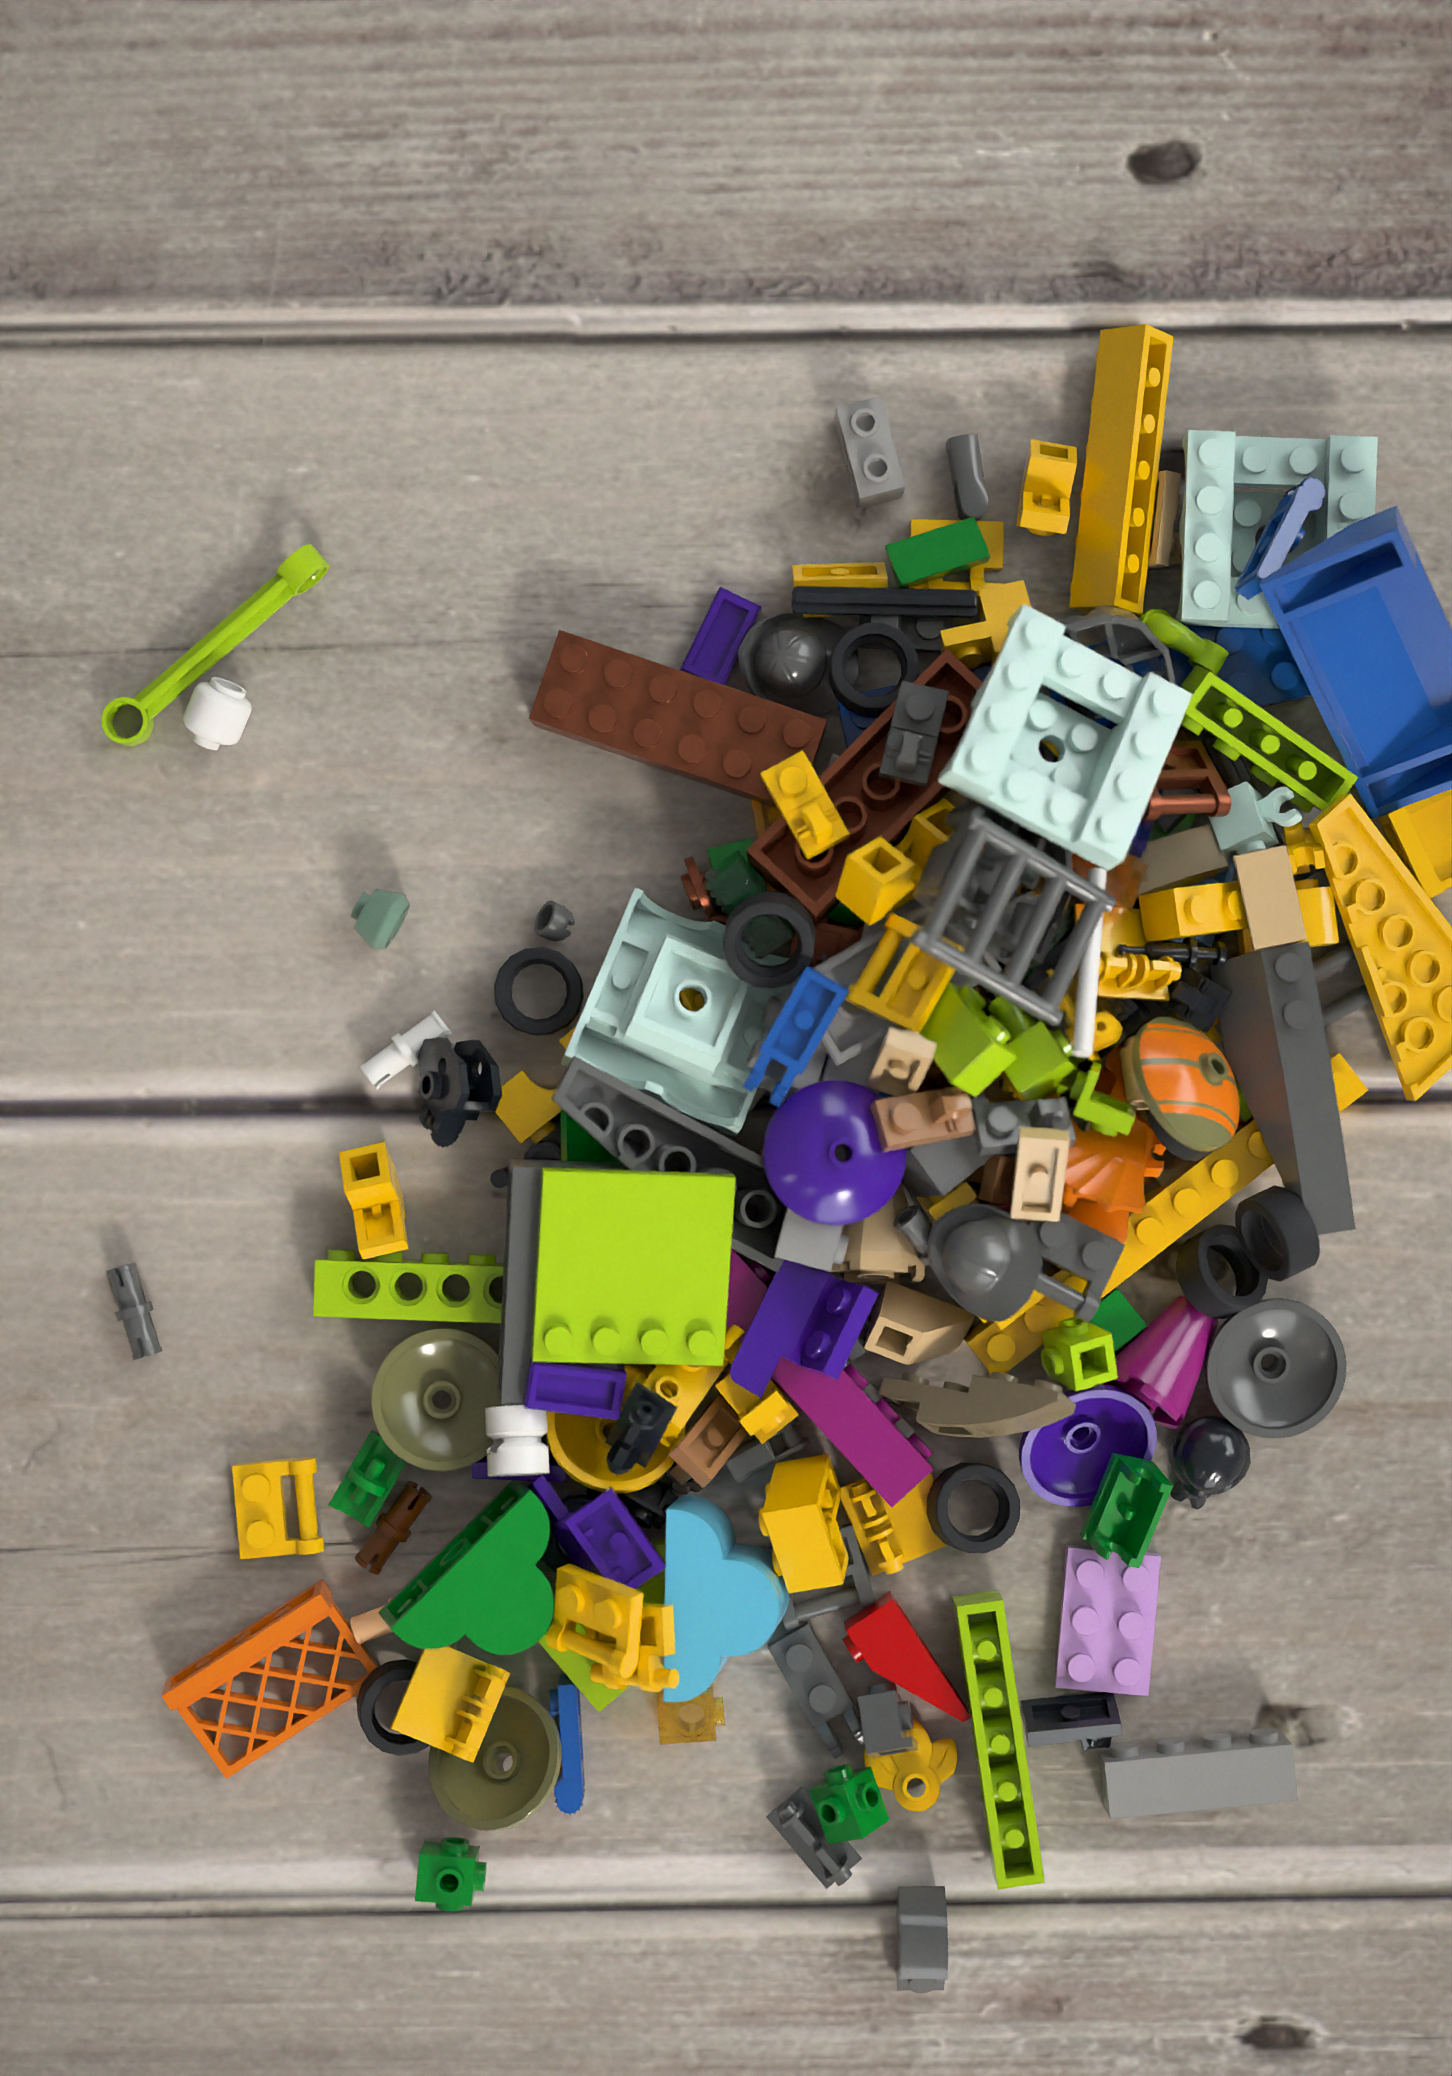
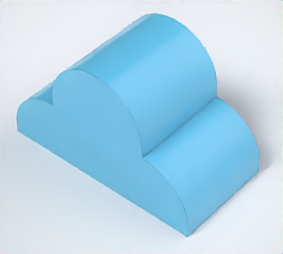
(720, 1594)

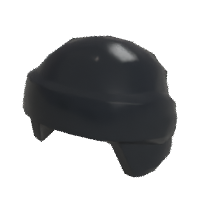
(1208, 1459)

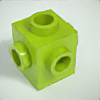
(1078, 1354)

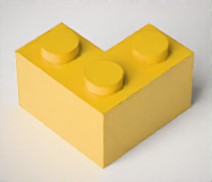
(803, 1524)

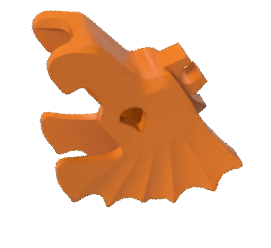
(1108, 1171)

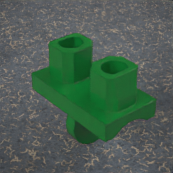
(368, 1480)

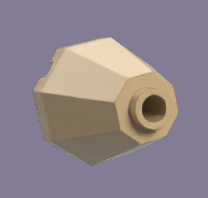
(878, 1249)

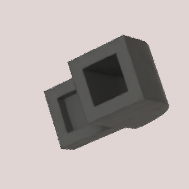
(922, 1938)

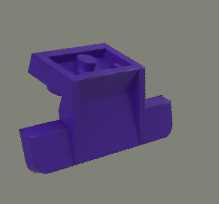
(805, 1320)
(601, 1536)

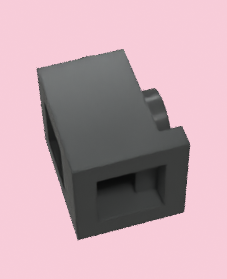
(886, 1721)

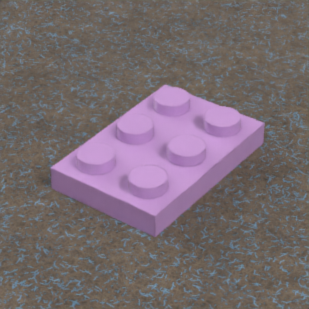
(1106, 1622)

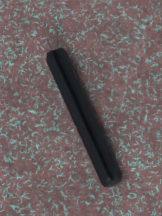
(884, 602)

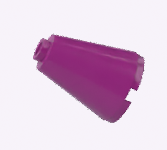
(1166, 1361)

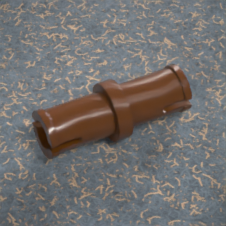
(393, 1527)

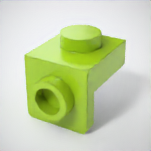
(1105, 1112)

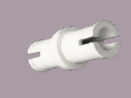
(403, 1050)

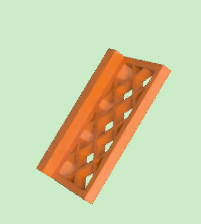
(248, 1648)

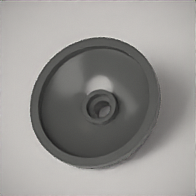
(1297, 1386)

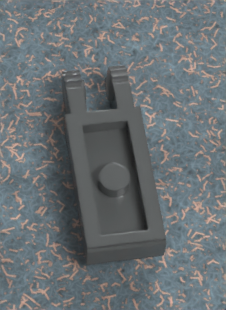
(815, 1684)

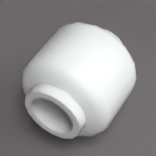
(217, 713)

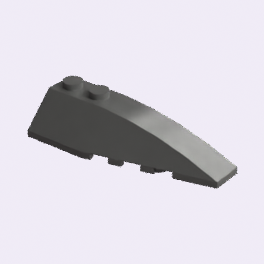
(1284, 1069)
(658, 1138)

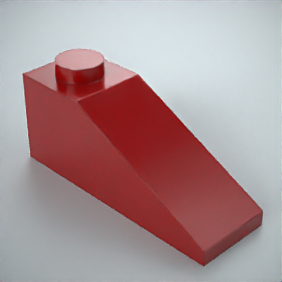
(899, 1654)

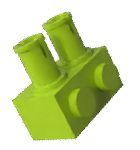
(1044, 1056)

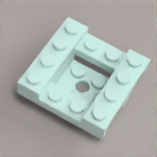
(1222, 523)
(1102, 775)
(669, 1052)

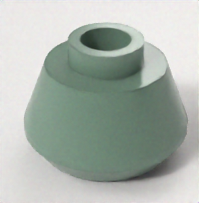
(380, 916)

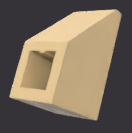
(915, 1326)

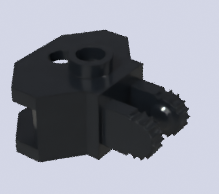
(453, 1086)

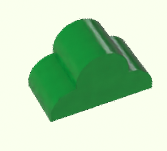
(482, 1582)

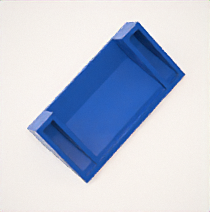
(1373, 657)

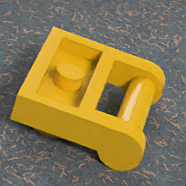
(913, 985)
(263, 1509)
(600, 1606)

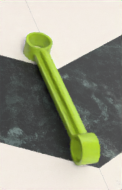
(293, 577)

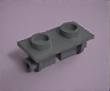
(802, 1830)

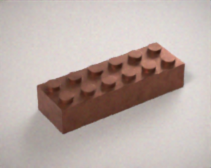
(669, 717)
(865, 801)

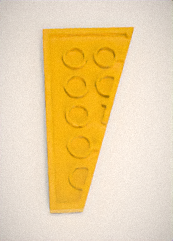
(1397, 941)

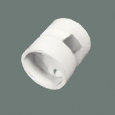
(516, 1441)

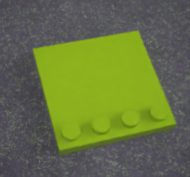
(632, 1267)

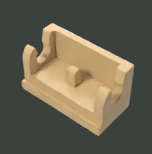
(1270, 898)

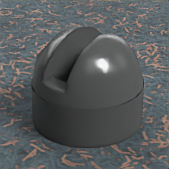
(553, 921)

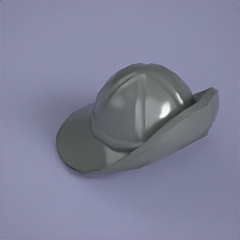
(789, 660)
(985, 1260)

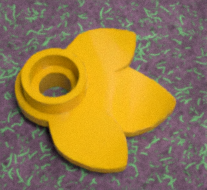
(930, 1763)

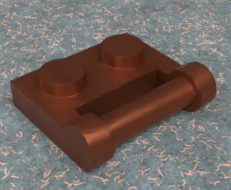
(1188, 768)

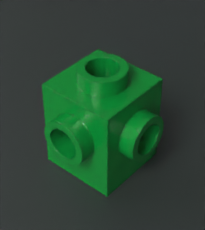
(848, 1803)
(449, 1873)

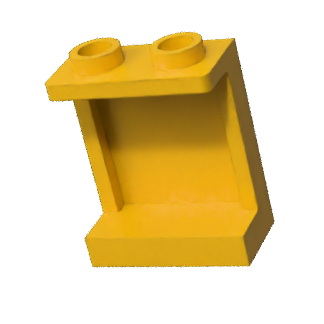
(1424, 840)

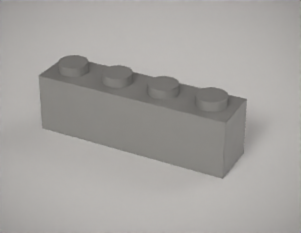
(1197, 1774)

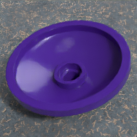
(802, 1158)
(1071, 1455)

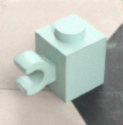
(1249, 821)

